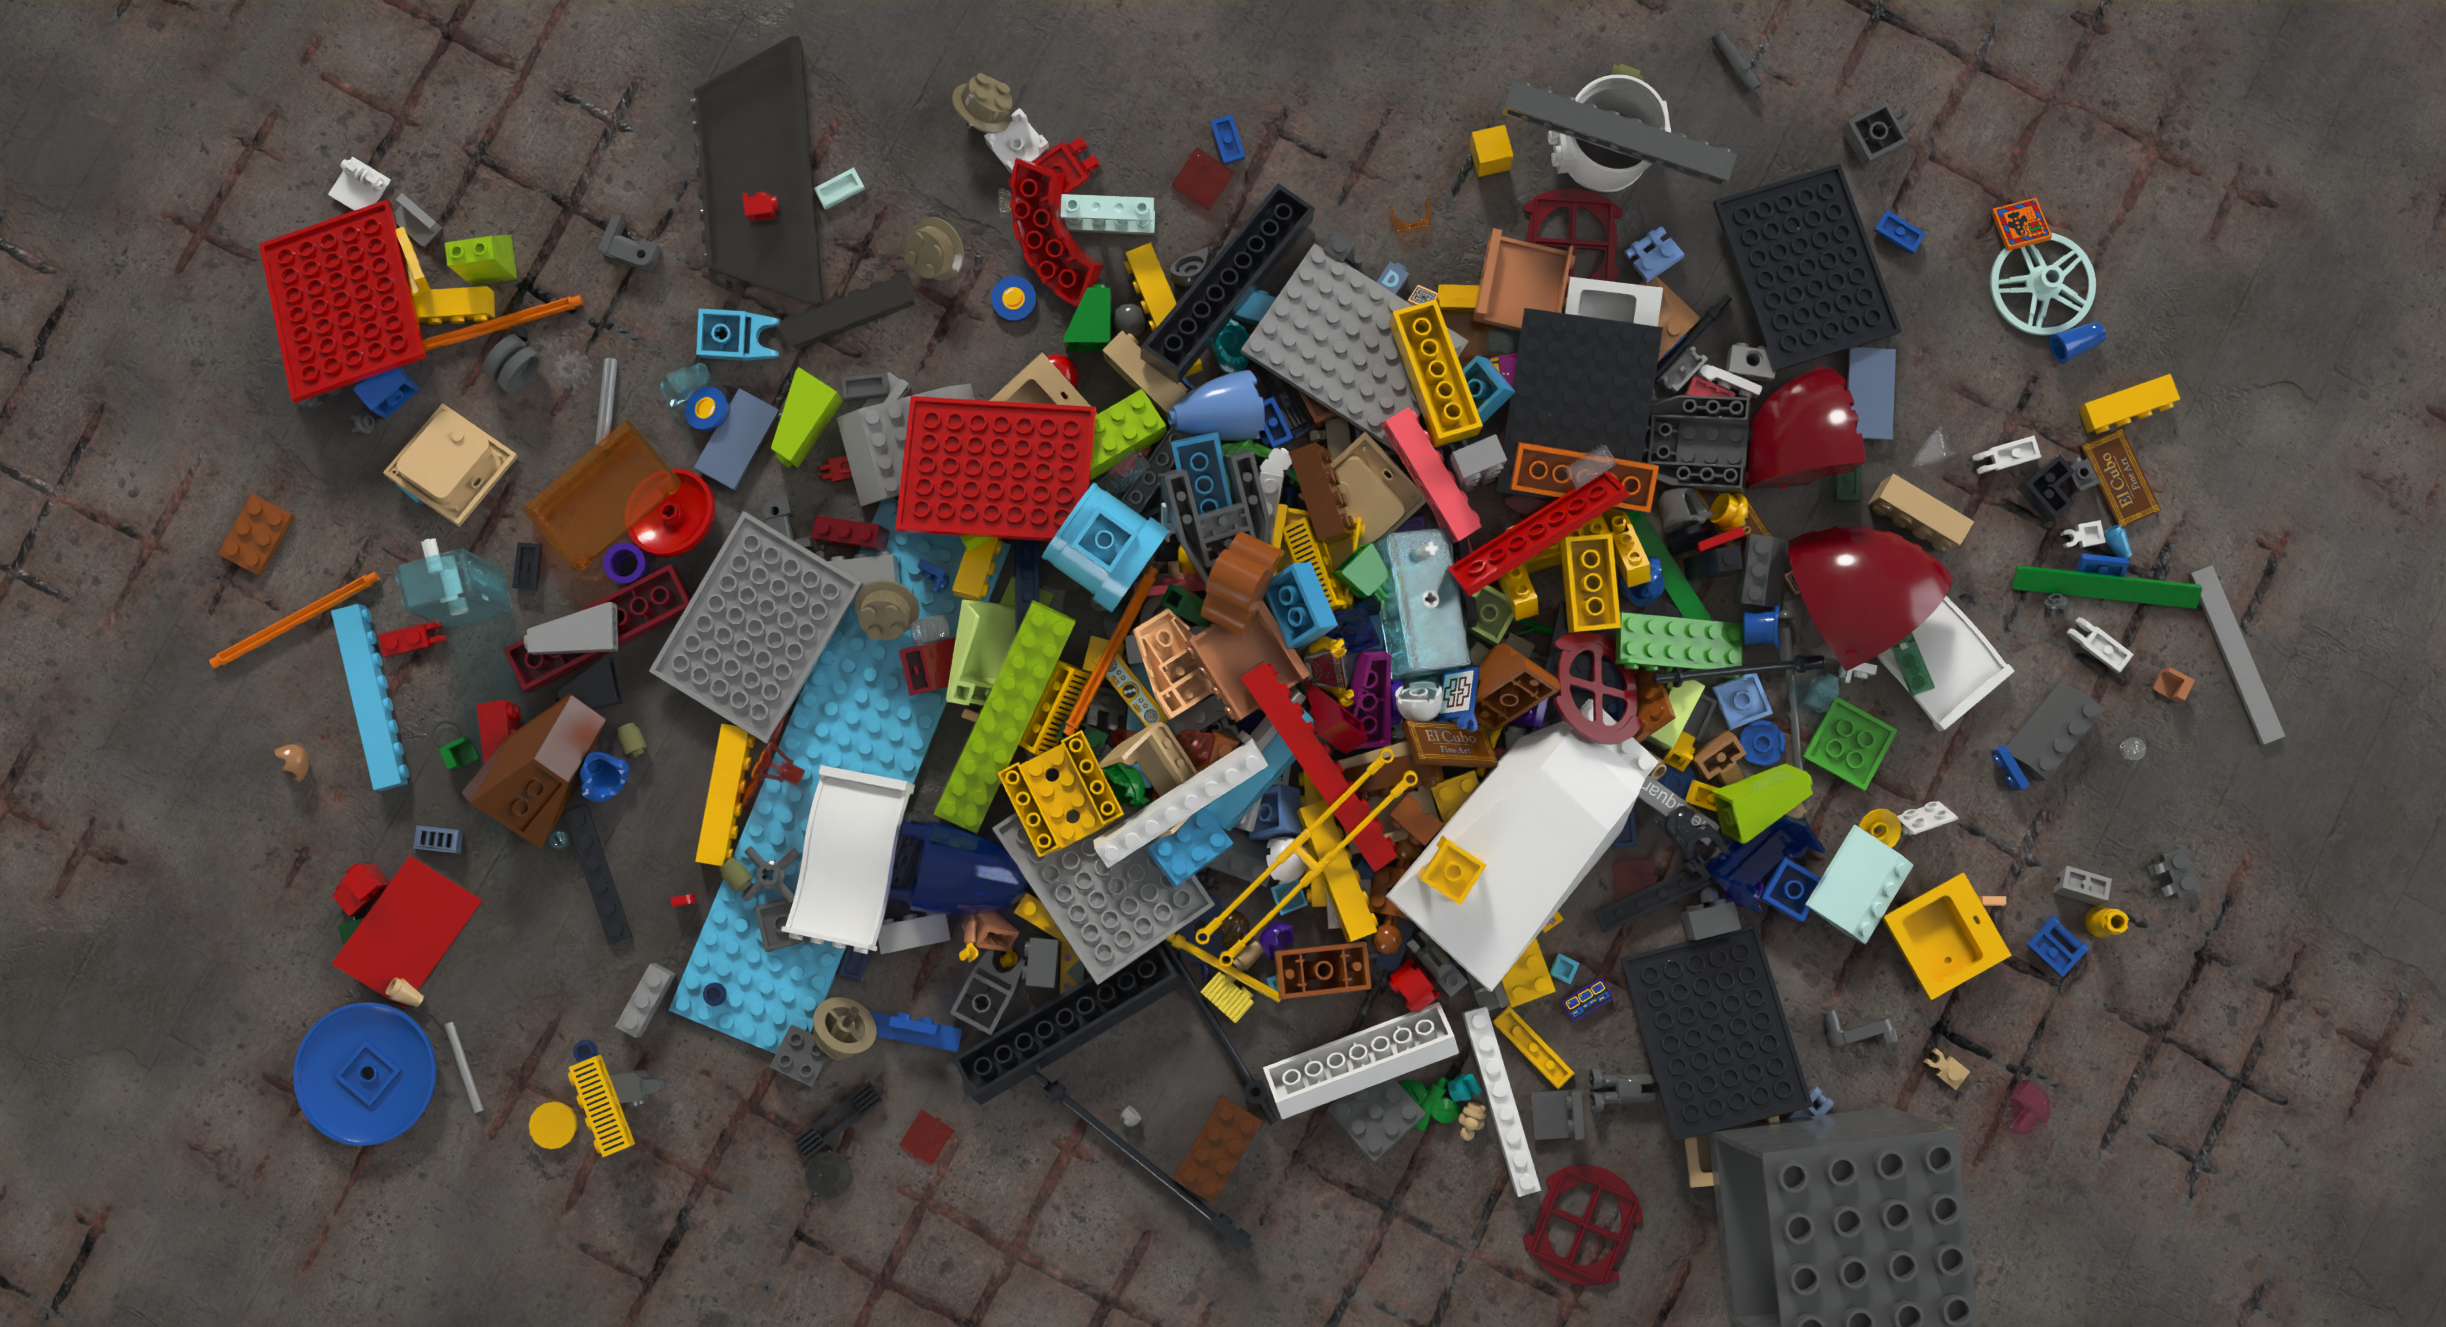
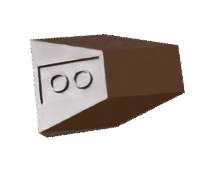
(537, 770)

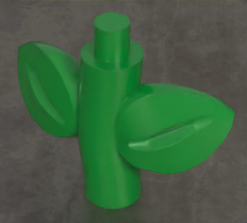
(1432, 1101)

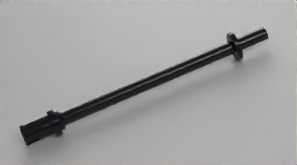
(1800, 664)

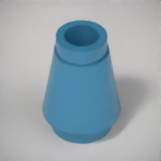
(2117, 541)

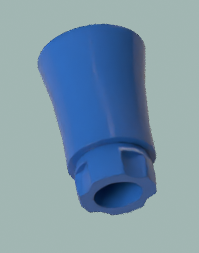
(2076, 341)

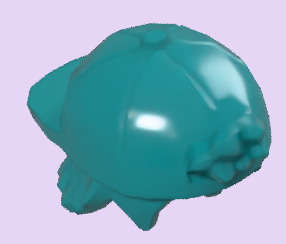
(1228, 347)

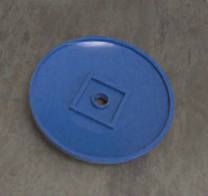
(332, 1081)

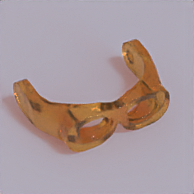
(1404, 226)

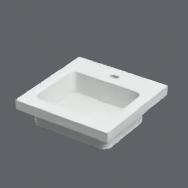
(1614, 301)

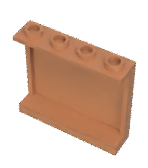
(1520, 277)
(1227, 656)

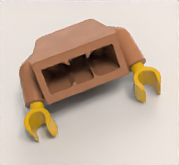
(989, 932)

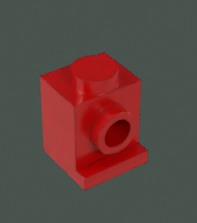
(760, 206)

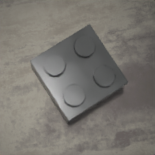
(1710, 920)
(1042, 962)

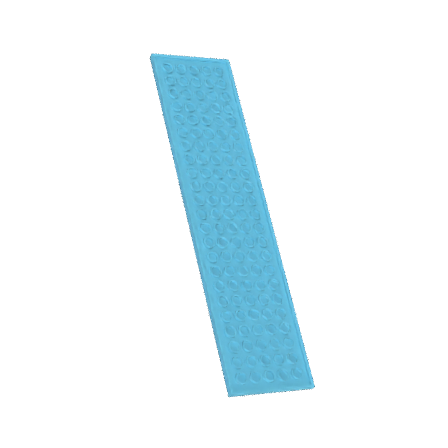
(846, 718)

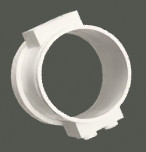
(1616, 93)

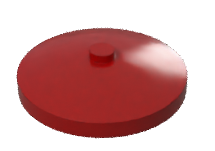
(678, 520)

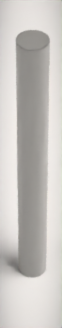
(463, 1067)

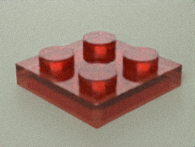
(1203, 178)

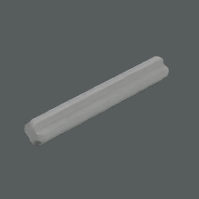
(606, 399)

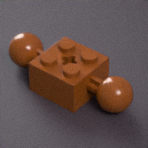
(1388, 937)

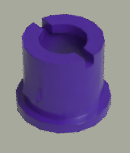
(617, 555)

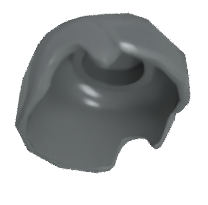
(1129, 319)

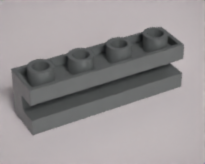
(1147, 486)

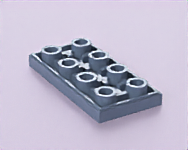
(1872, 388)
(737, 439)

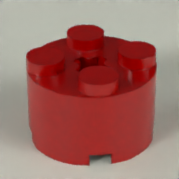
(1414, 985)

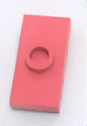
(1702, 387)

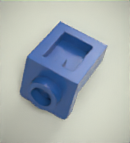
(931, 571)

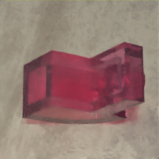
(2034, 1104)

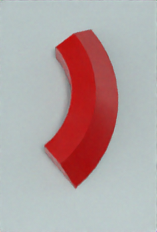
(1044, 234)

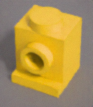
(1681, 753)

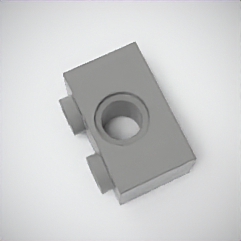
(1737, 363)

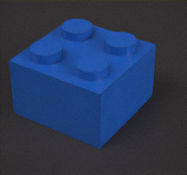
(386, 391)
(1789, 889)

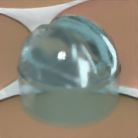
(562, 836)

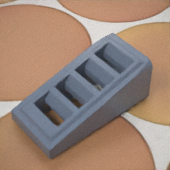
(456, 840)

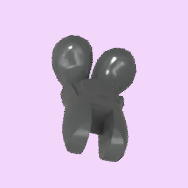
(1626, 1089)

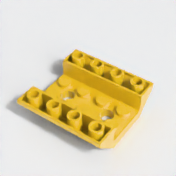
(1046, 804)

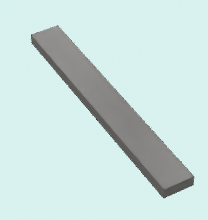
(2237, 656)

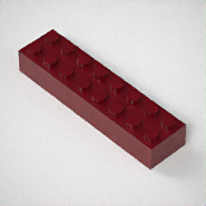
(640, 610)

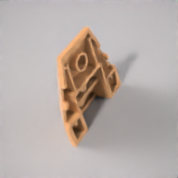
(1169, 667)

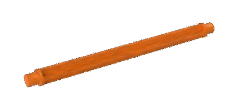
(502, 322)
(294, 619)
(1110, 651)

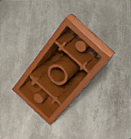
(1240, 582)
(1510, 686)
(1322, 970)

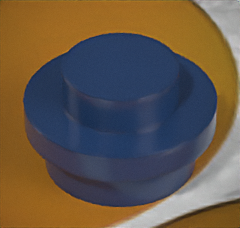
(715, 994)
(585, 1050)

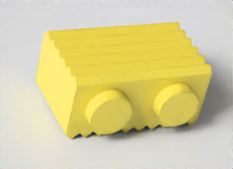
(1228, 996)

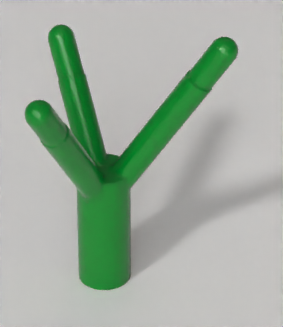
(1534, 627)

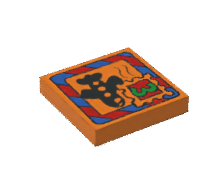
(2021, 224)

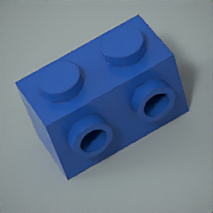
(1276, 431)

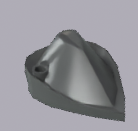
(1190, 267)

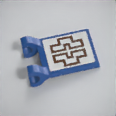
(1459, 698)

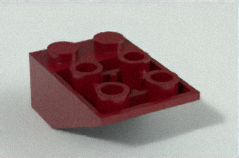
(927, 666)
(1334, 721)

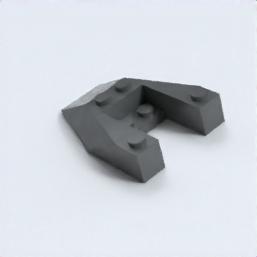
(1212, 532)

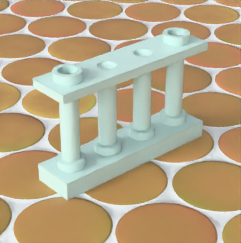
(1108, 214)

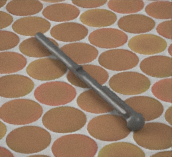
(1786, 654)

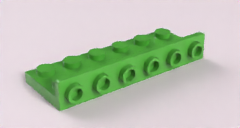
(1677, 642)

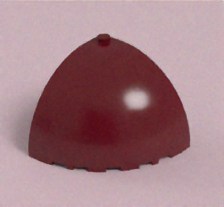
(1804, 433)
(1865, 588)

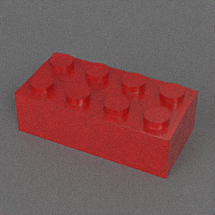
(496, 723)

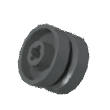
(511, 363)

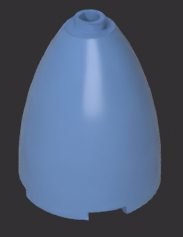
(1222, 406)

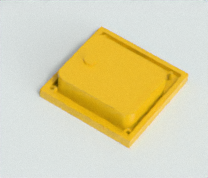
(1942, 937)

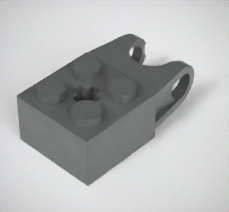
(991, 984)

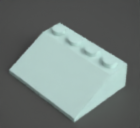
(1859, 885)

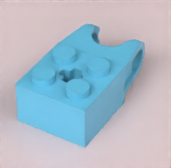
(742, 336)

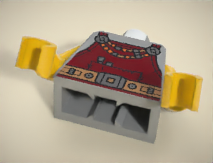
(1329, 667)

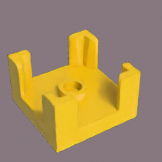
(1452, 870)

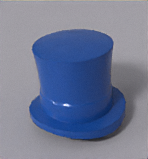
(1761, 627)

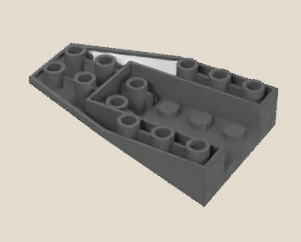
(1699, 441)

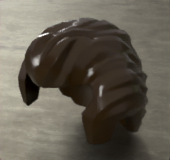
(1233, 928)

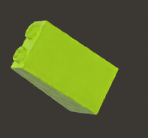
(482, 259)
(804, 418)
(1760, 800)

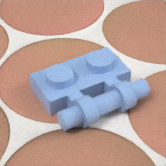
(1658, 259)

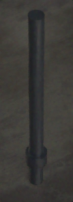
(1712, 314)

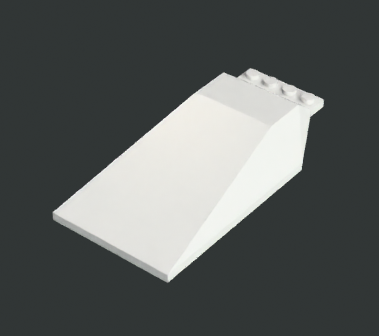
(1540, 831)

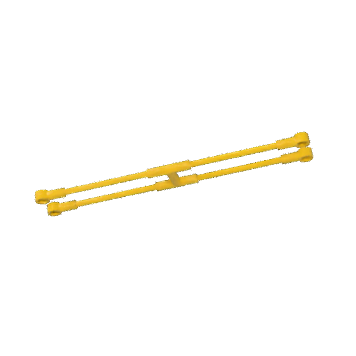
(1295, 847)

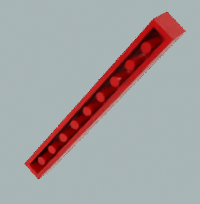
(1317, 763)

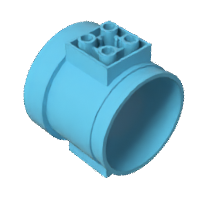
(1104, 545)

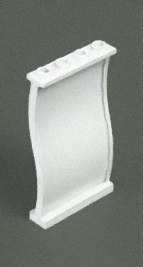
(1958, 661)
(848, 859)

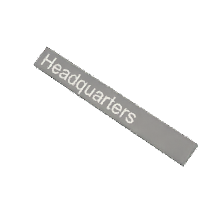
(1665, 800)

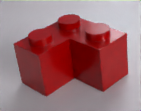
(360, 888)

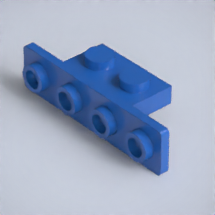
(915, 1031)

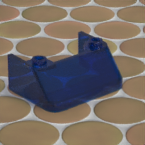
(1757, 857)

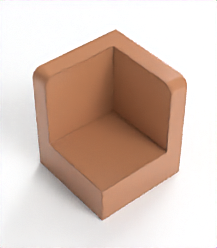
(2173, 684)

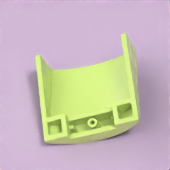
(979, 650)

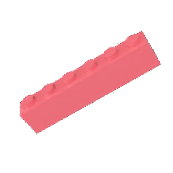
(1431, 475)

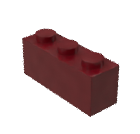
(850, 534)

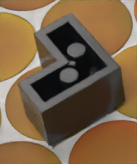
(2043, 490)

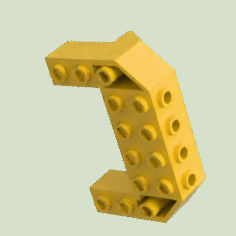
(1627, 554)

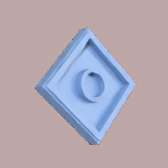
(1742, 700)

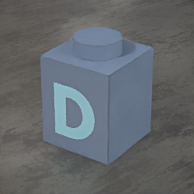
(1393, 277)

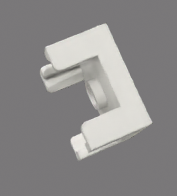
(1017, 142)

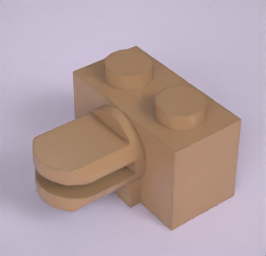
(1719, 758)

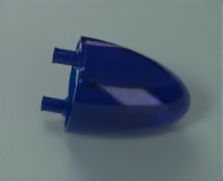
(960, 873)

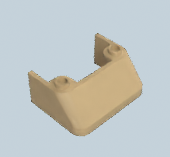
(1158, 757)

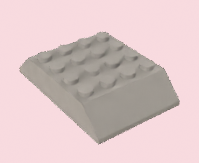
(876, 443)

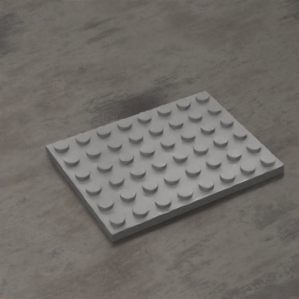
(1336, 343)
(756, 627)
(1104, 911)

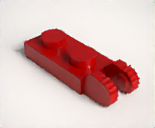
(409, 639)

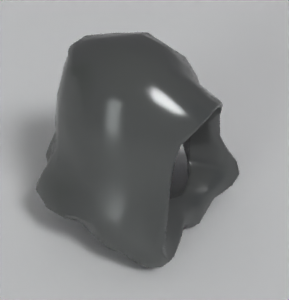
(1681, 509)

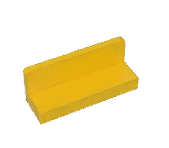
(415, 273)
(1457, 297)

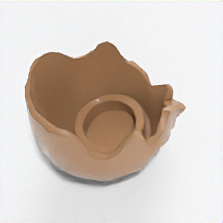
(296, 760)

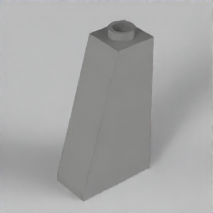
(577, 633)

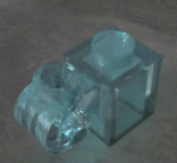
(681, 383)
(1821, 693)

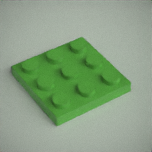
(1849, 743)

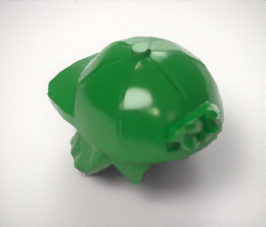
(1126, 785)

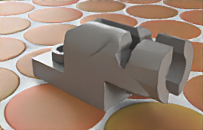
(1438, 964)

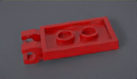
(1064, 160)

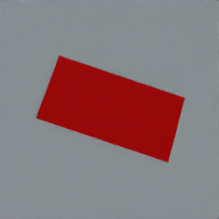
(407, 929)

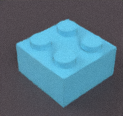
(1282, 890)

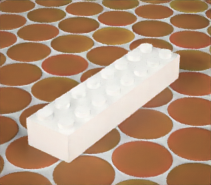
(1361, 1060)

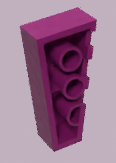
(1373, 696)

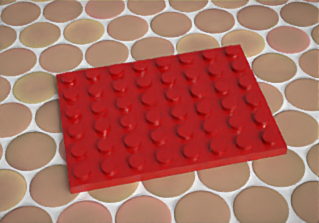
(342, 301)
(993, 467)

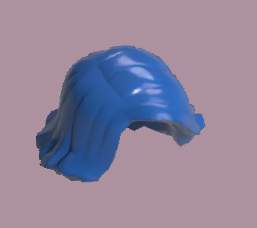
(1648, 592)
(603, 776)

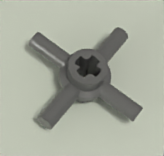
(779, 875)

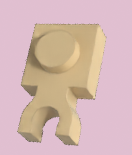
(1948, 1070)

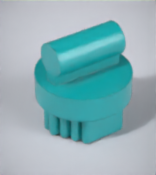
(1463, 1087)

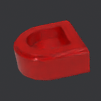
(683, 900)

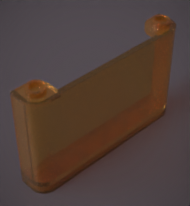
(602, 496)

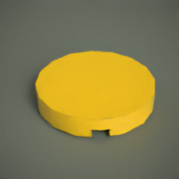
(553, 1125)

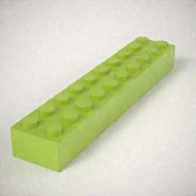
(1118, 431)
(1004, 716)

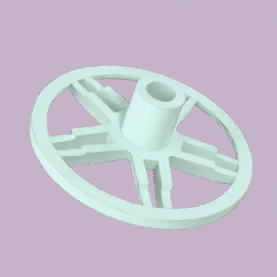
(2044, 283)

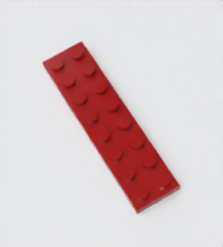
(1537, 532)

